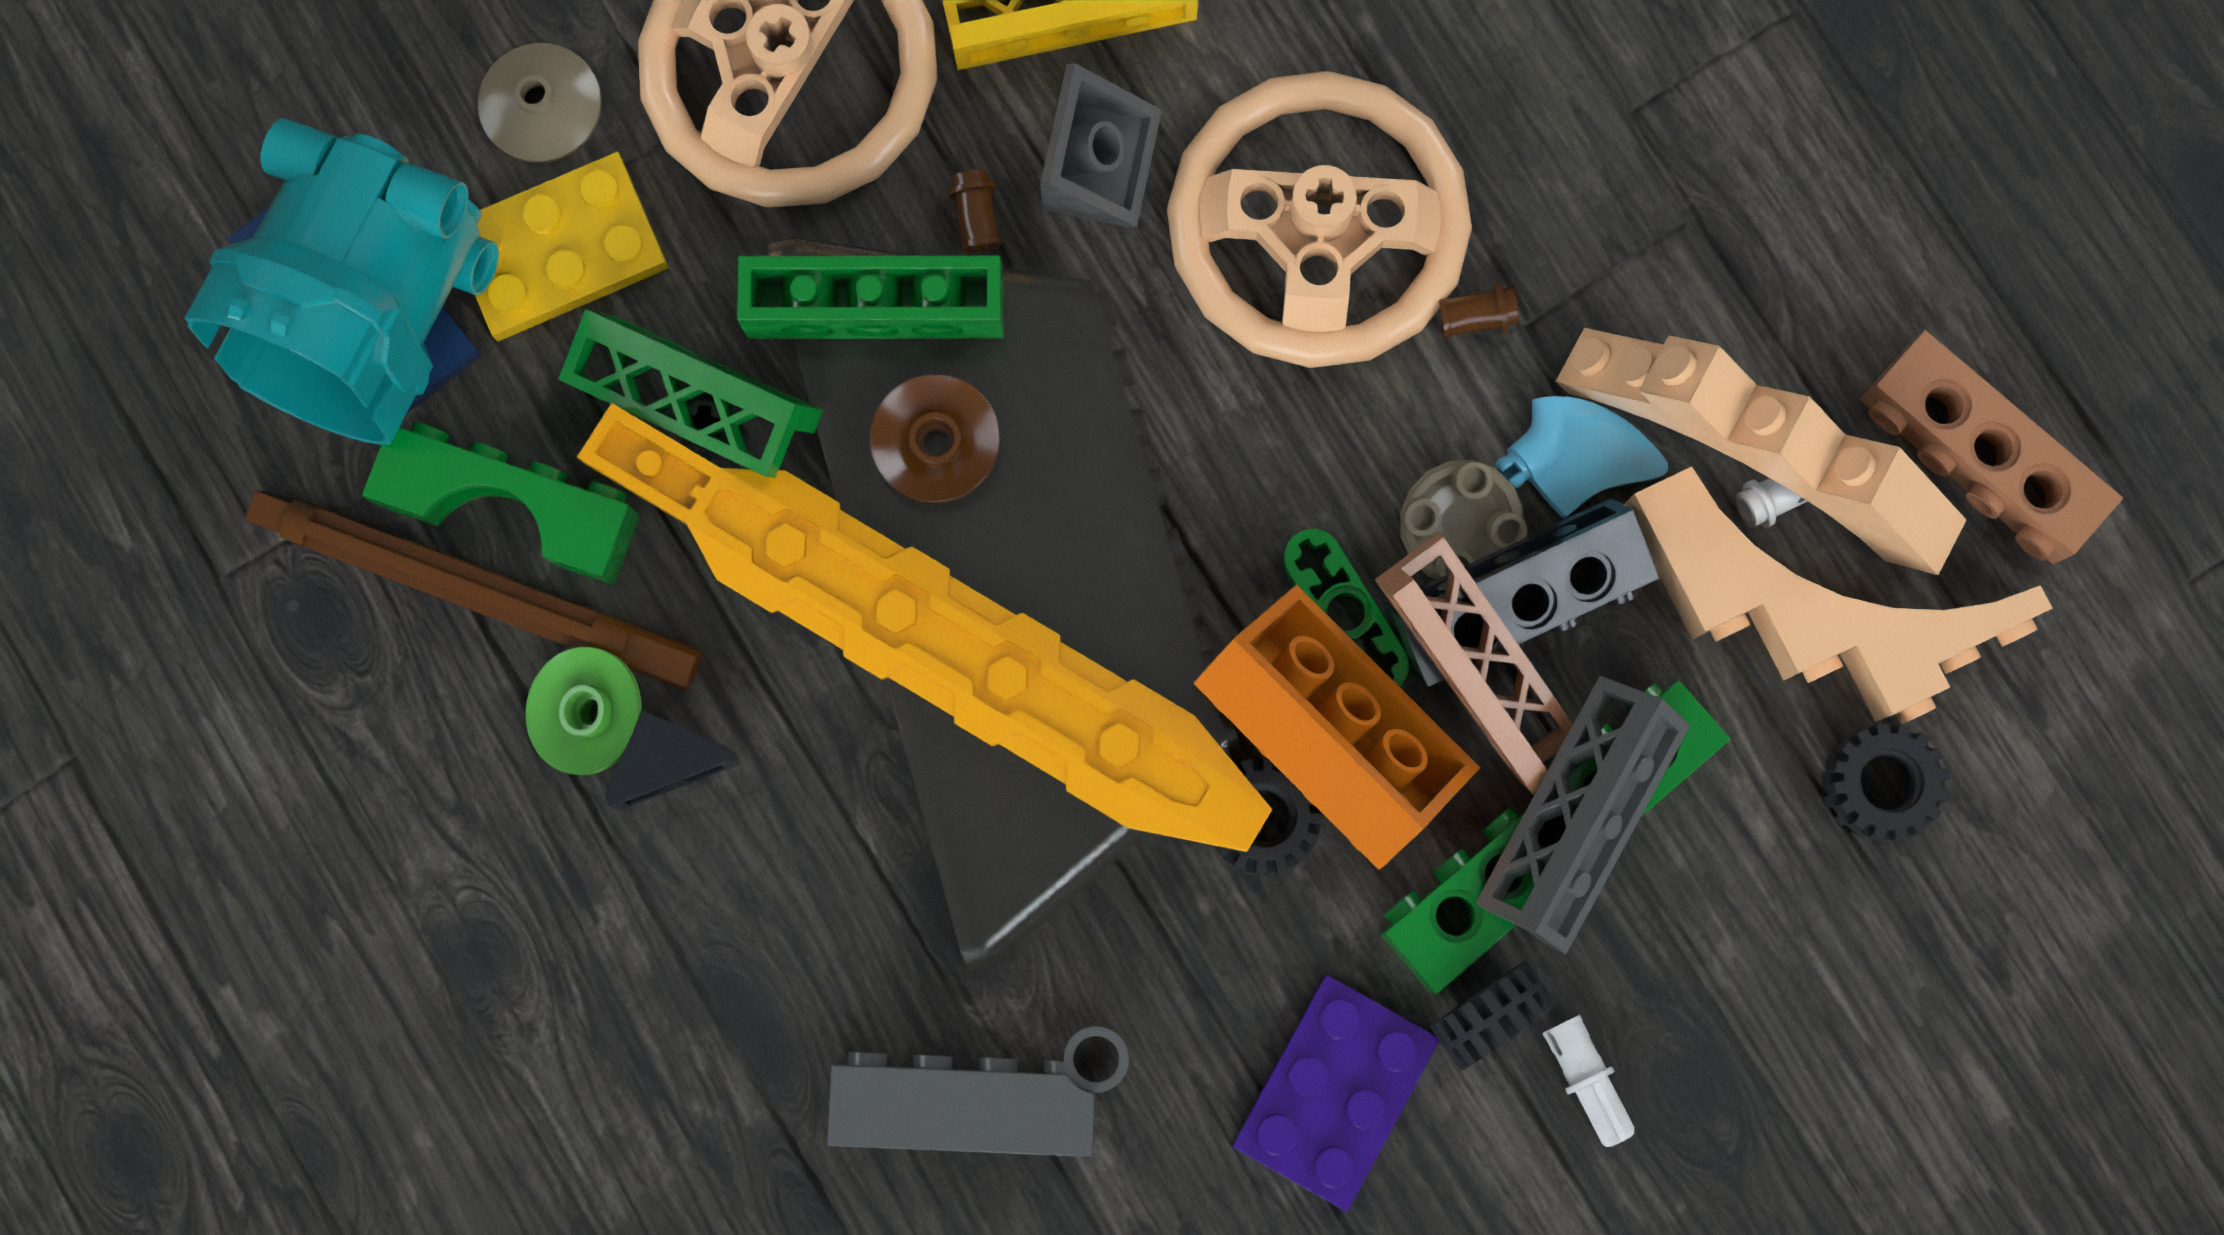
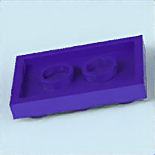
(1335, 1093)

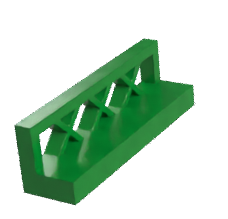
(703, 375)

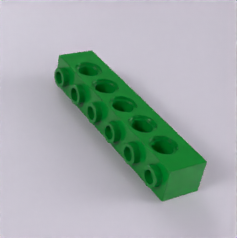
(1440, 957)

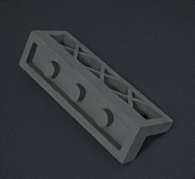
(1607, 811)

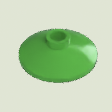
(561, 708)

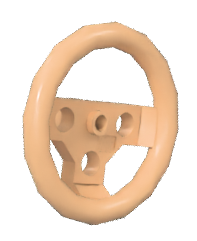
(775, 56)
(1314, 316)

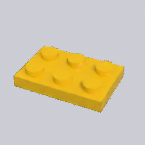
(566, 246)

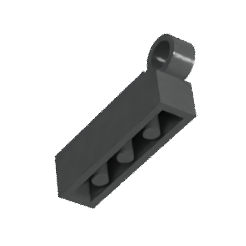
(969, 1108)

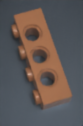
(2074, 494)

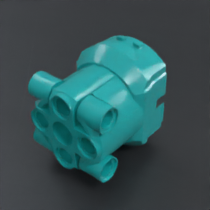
(342, 281)

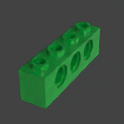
(871, 297)

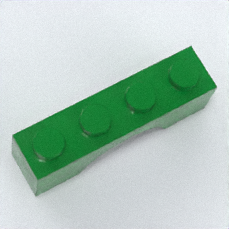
(431, 479)

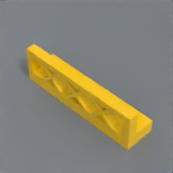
(1053, 26)

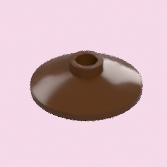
(928, 407)

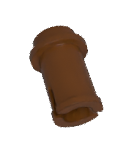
(975, 210)
(1479, 312)

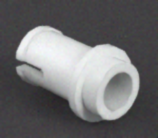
(1765, 501)

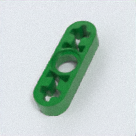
(1336, 563)

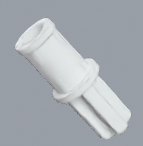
(1590, 1080)

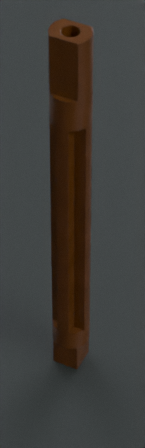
(475, 587)

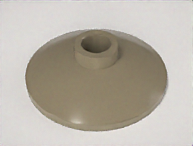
(555, 124)

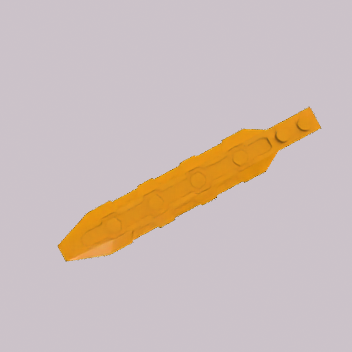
(941, 640)

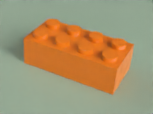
(1336, 726)

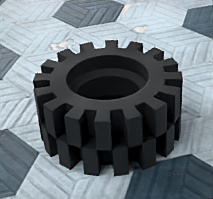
(1301, 831)

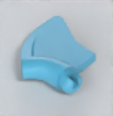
(1578, 452)

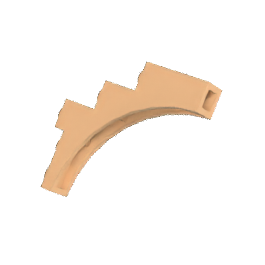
(1776, 432)
(1889, 651)

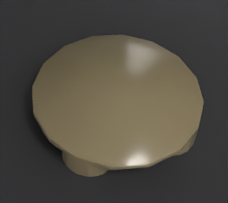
(1467, 506)

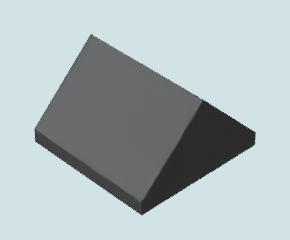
(1098, 150)

